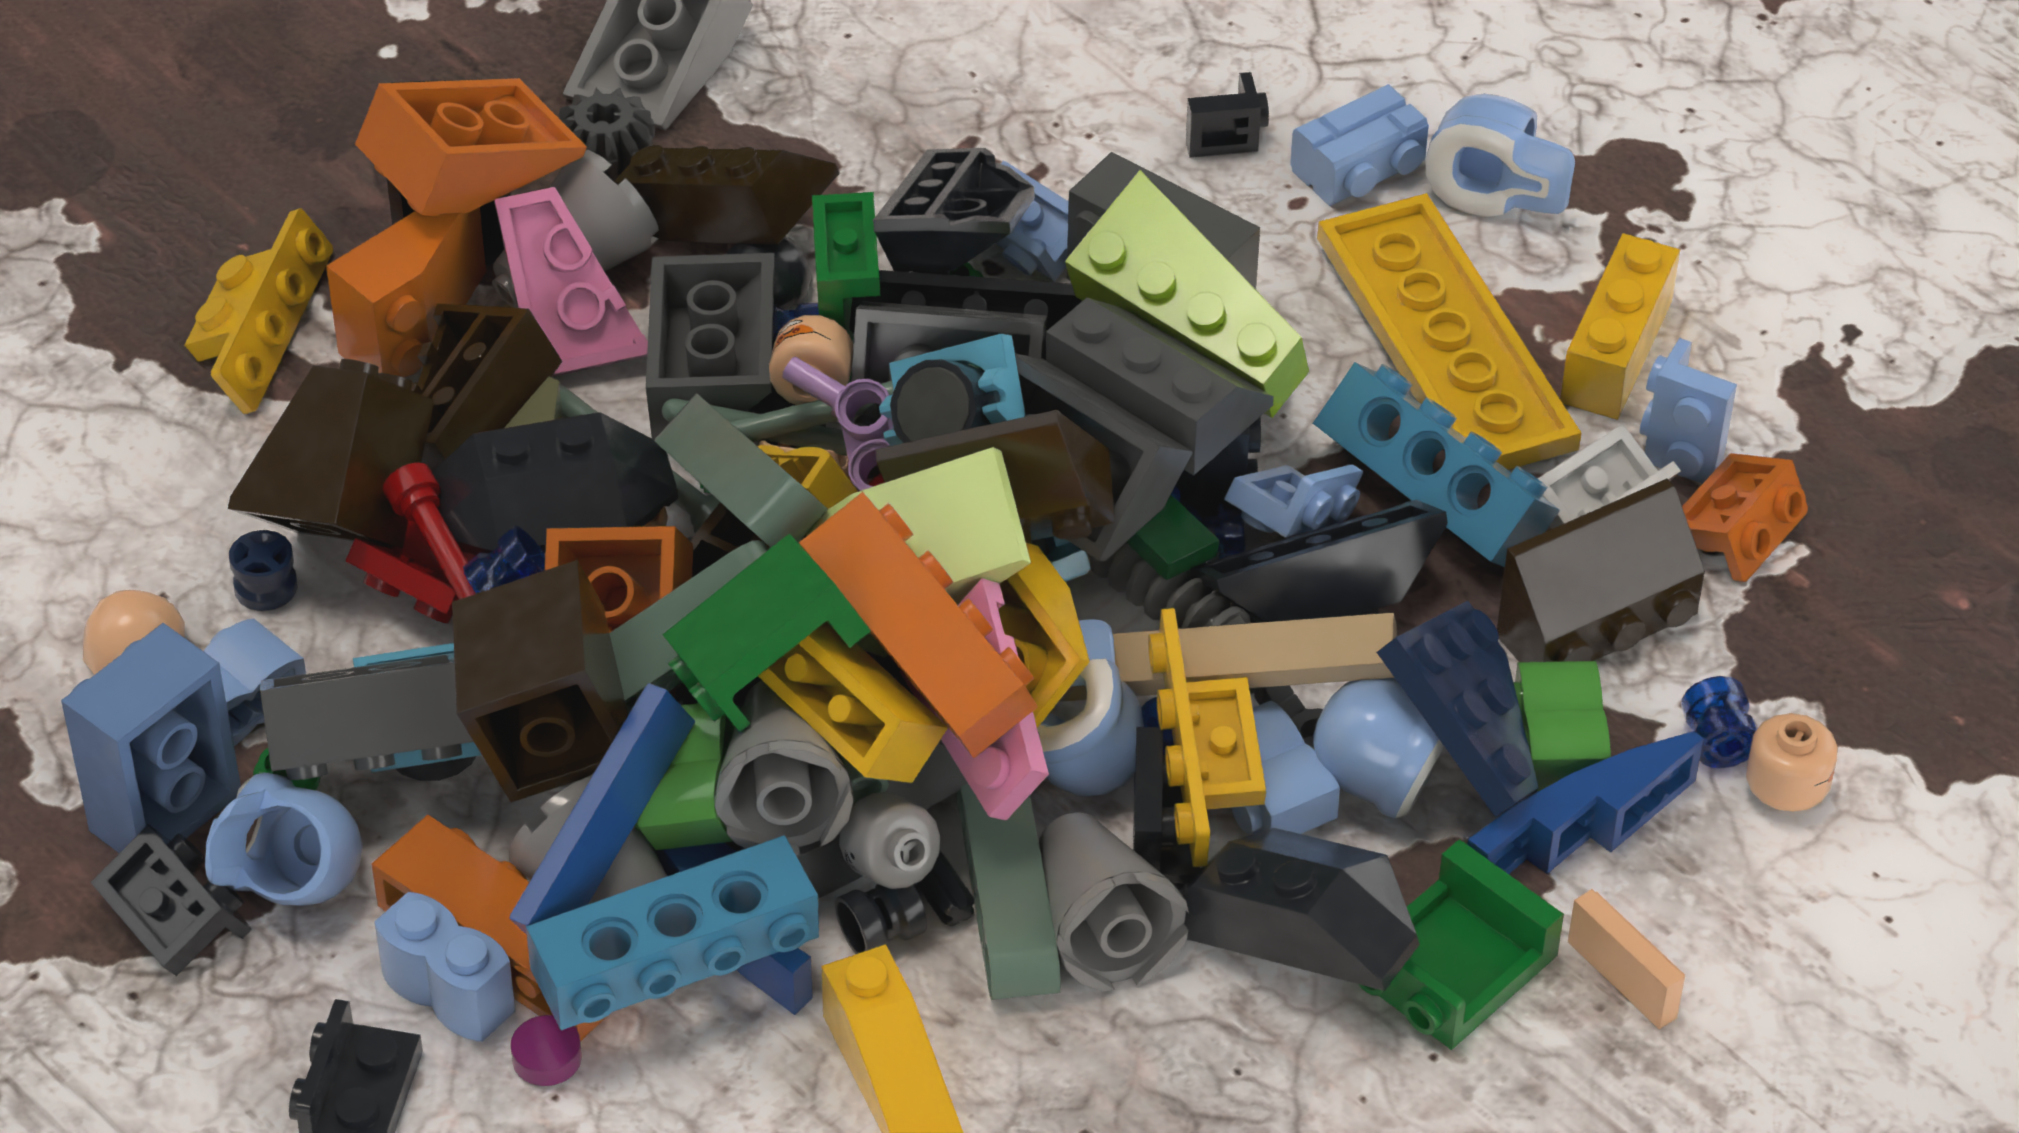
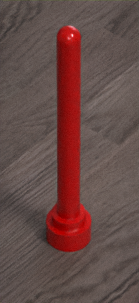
(415, 494)

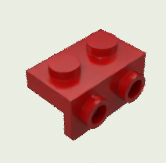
(407, 570)

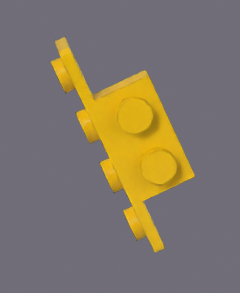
(258, 309)
(1213, 739)

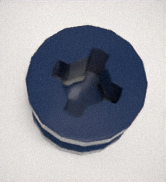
(263, 570)

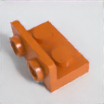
(1746, 510)

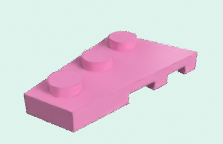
(565, 283)
(1015, 762)

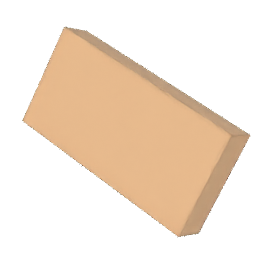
(1626, 958)

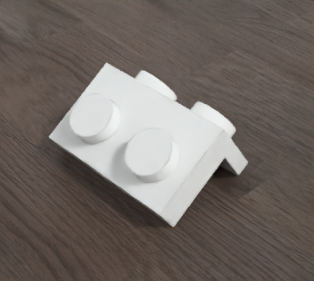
(1600, 475)

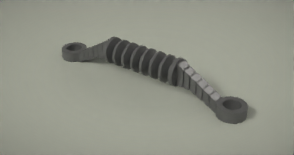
(1194, 608)

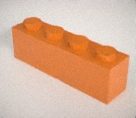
(920, 624)
(472, 887)

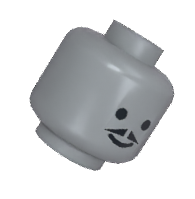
(890, 840)

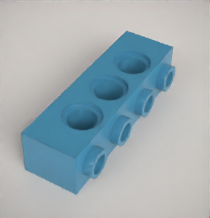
(1360, 421)
(673, 932)

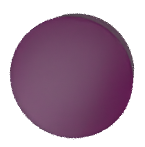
(544, 1052)

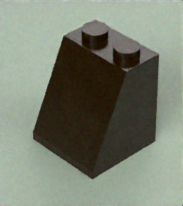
(333, 454)
(537, 679)

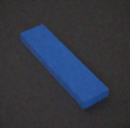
(606, 808)

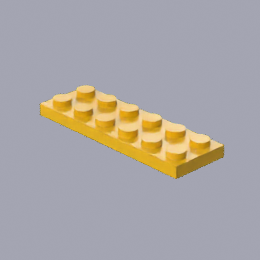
(1447, 328)

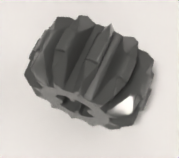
(610, 126)

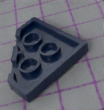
(1469, 700)

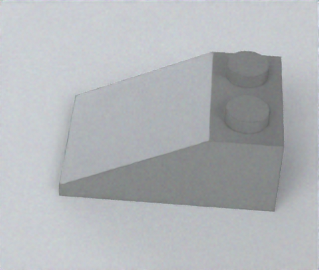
(658, 51)

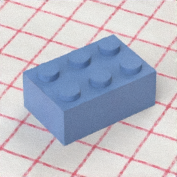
(152, 740)

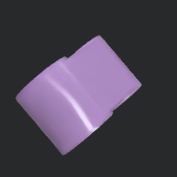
(845, 402)

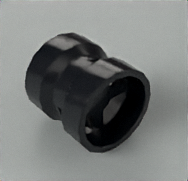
(880, 916)

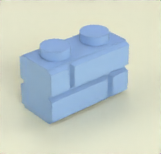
(1359, 145)

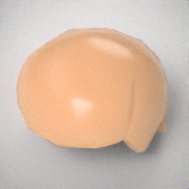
(123, 620)

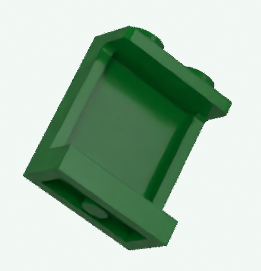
(844, 253)
(755, 624)
(1477, 946)

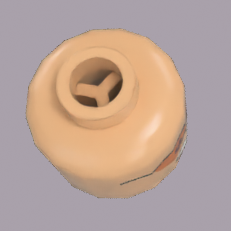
(816, 342)
(1791, 762)

